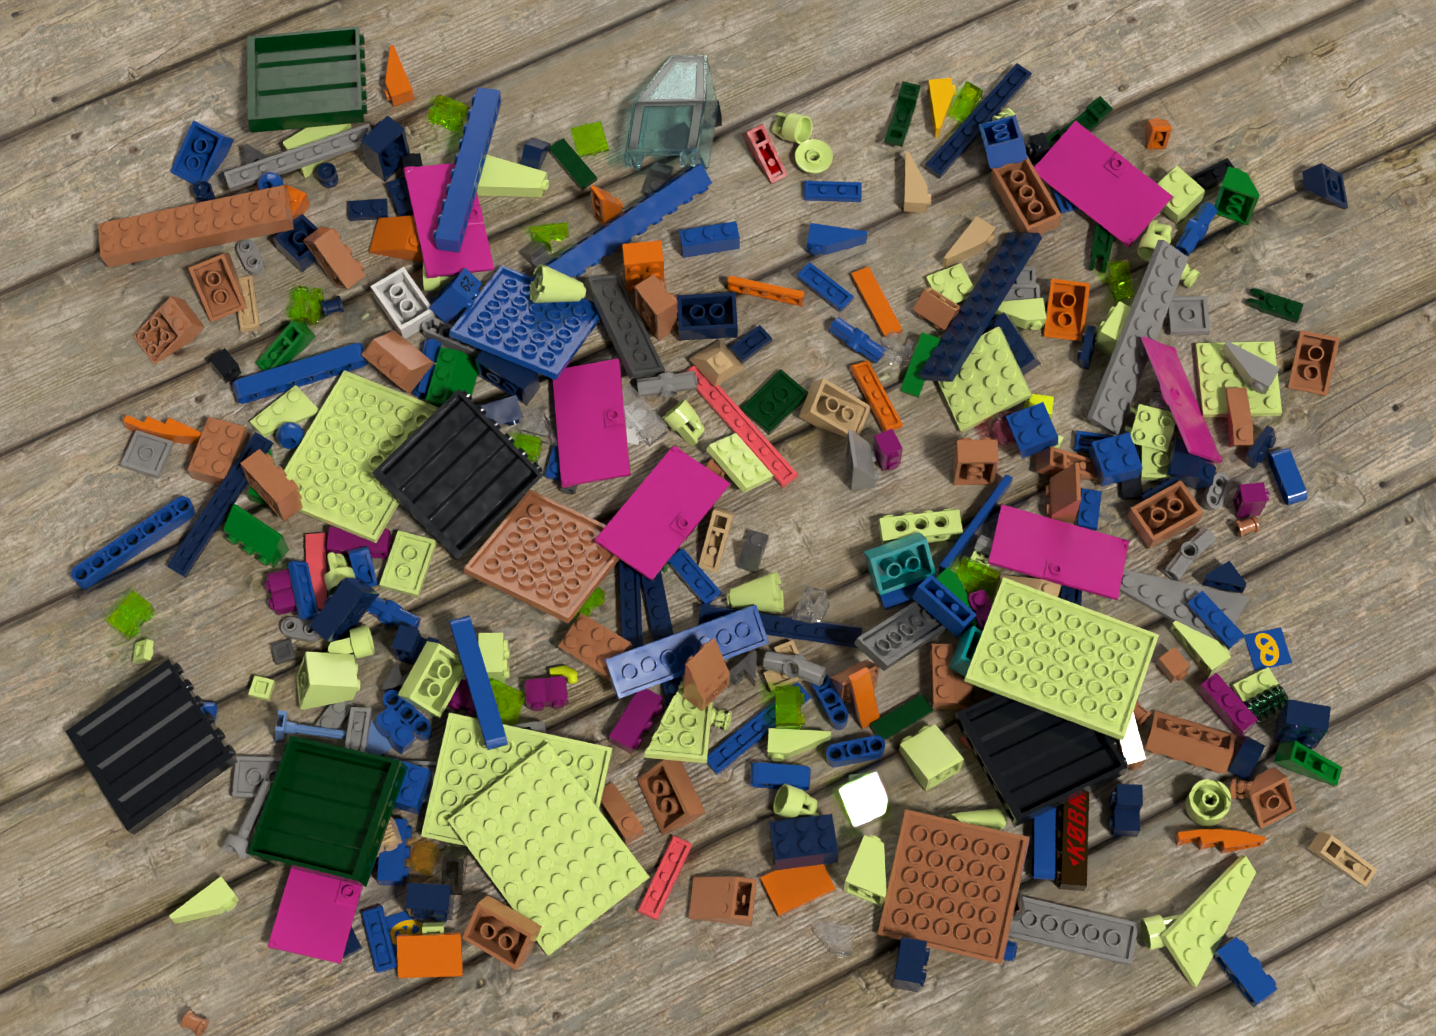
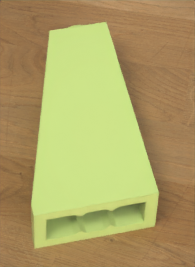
(311, 135)
(511, 179)

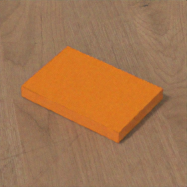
(796, 886)
(429, 955)

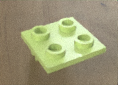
(1152, 427)

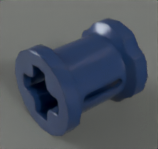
(332, 306)

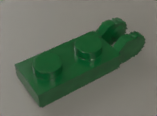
(1101, 247)
(1275, 305)

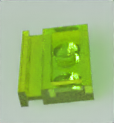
(977, 576)

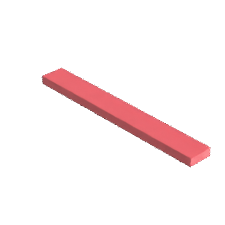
(745, 429)

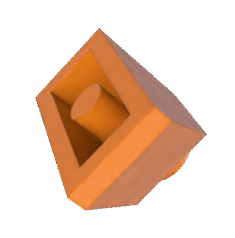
(1157, 133)

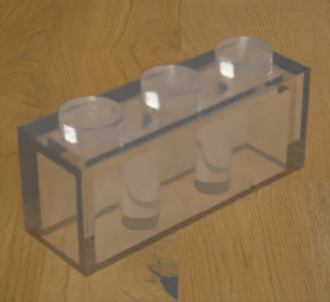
(642, 417)

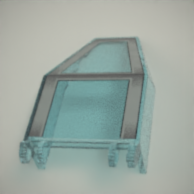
(675, 114)

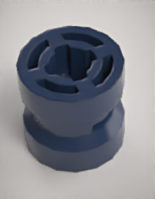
(327, 175)
(203, 191)

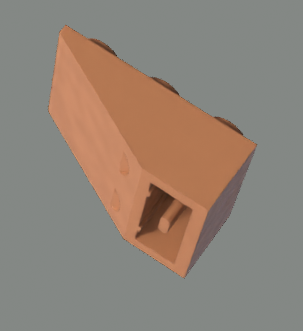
(168, 329)
(705, 675)
(842, 684)
(723, 900)

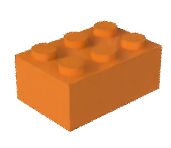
(642, 261)

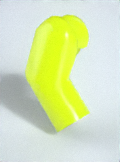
(566, 671)

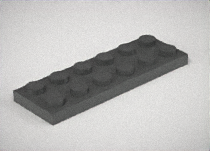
(624, 326)
(899, 635)

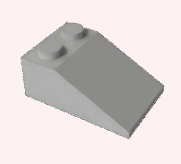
(860, 462)

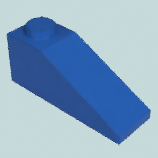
(831, 239)

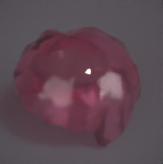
(998, 429)

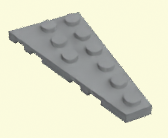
(1171, 597)

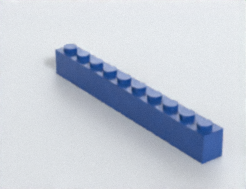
(468, 170)
(631, 222)

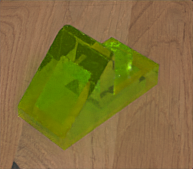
(966, 101)
(549, 232)
(1120, 280)

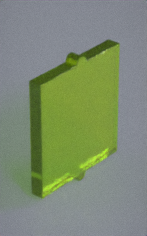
(590, 139)

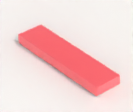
(317, 561)
(665, 878)

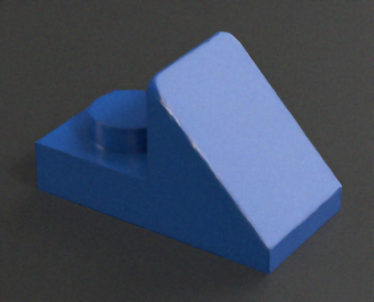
(363, 565)

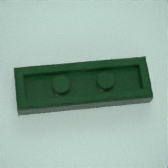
(572, 164)
(902, 717)

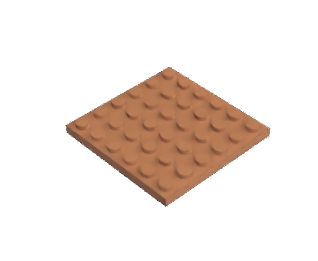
(544, 557)
(954, 886)

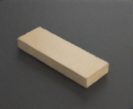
(249, 316)

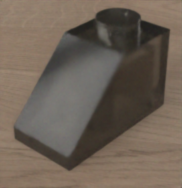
(454, 867)

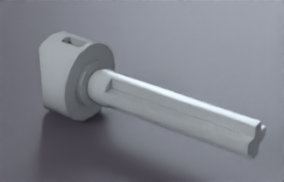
(240, 842)

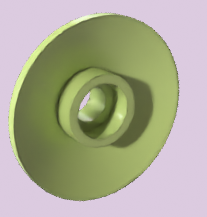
(813, 149)

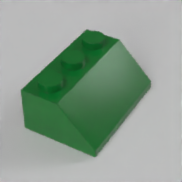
(1237, 196)
(452, 372)
(255, 537)

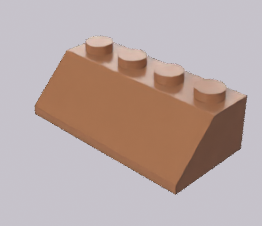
(1190, 742)

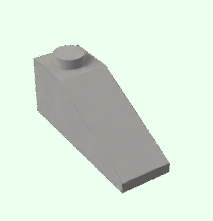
(1252, 369)

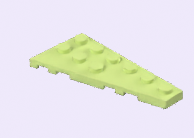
(682, 732)
(1202, 926)

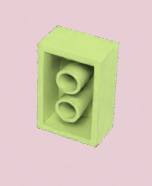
(433, 679)

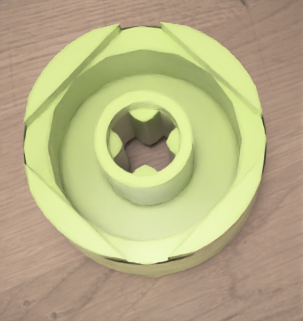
(1212, 792)

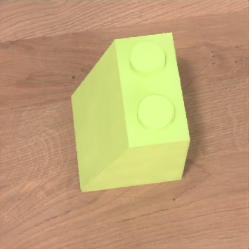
(326, 679)
(931, 756)
(867, 873)

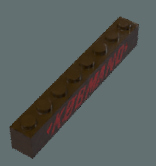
(1073, 844)

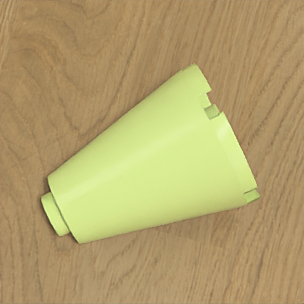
(554, 286)
(763, 592)
(987, 818)

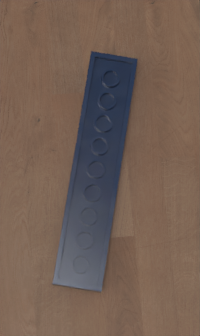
(980, 307)

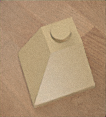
(717, 363)

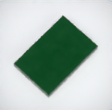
(774, 402)

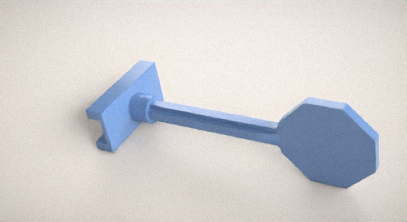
(377, 743)

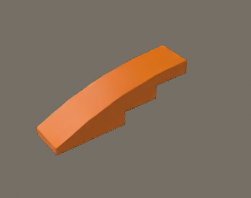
(170, 430)
(1226, 839)

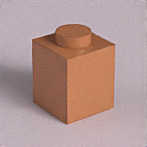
(1173, 665)

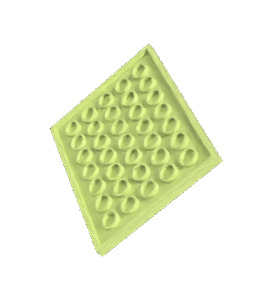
(343, 447)
(1062, 658)
(468, 769)
(549, 848)

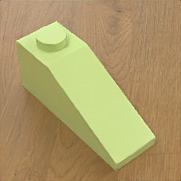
(1024, 313)
(1204, 650)
(791, 742)
(210, 901)

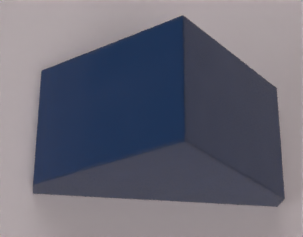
(534, 153)
(1225, 578)
(1246, 758)

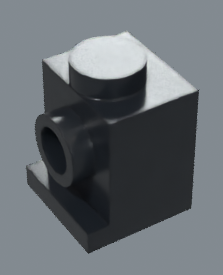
(1037, 147)

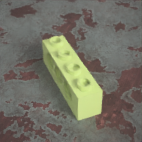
(933, 533)

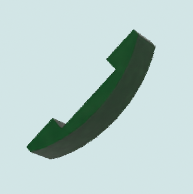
(902, 114)
(1089, 119)

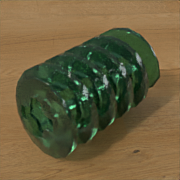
(1267, 702)

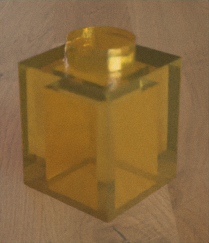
(425, 858)

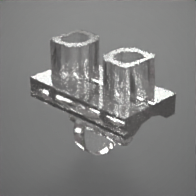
(896, 351)

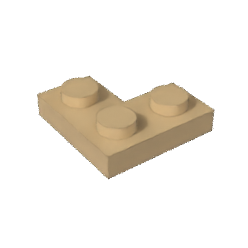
(780, 679)

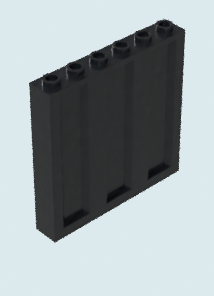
(458, 473)
(152, 746)
(1035, 756)

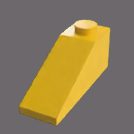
(940, 99)

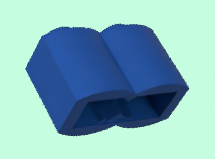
(397, 733)

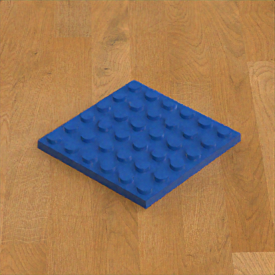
(522, 331)

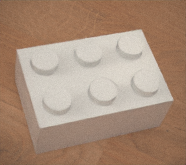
(402, 302)

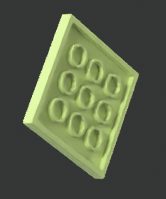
(1217, 374)
(986, 382)

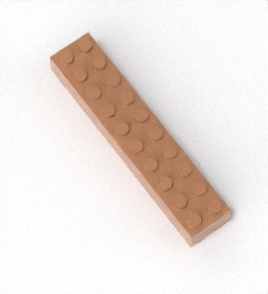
(195, 226)

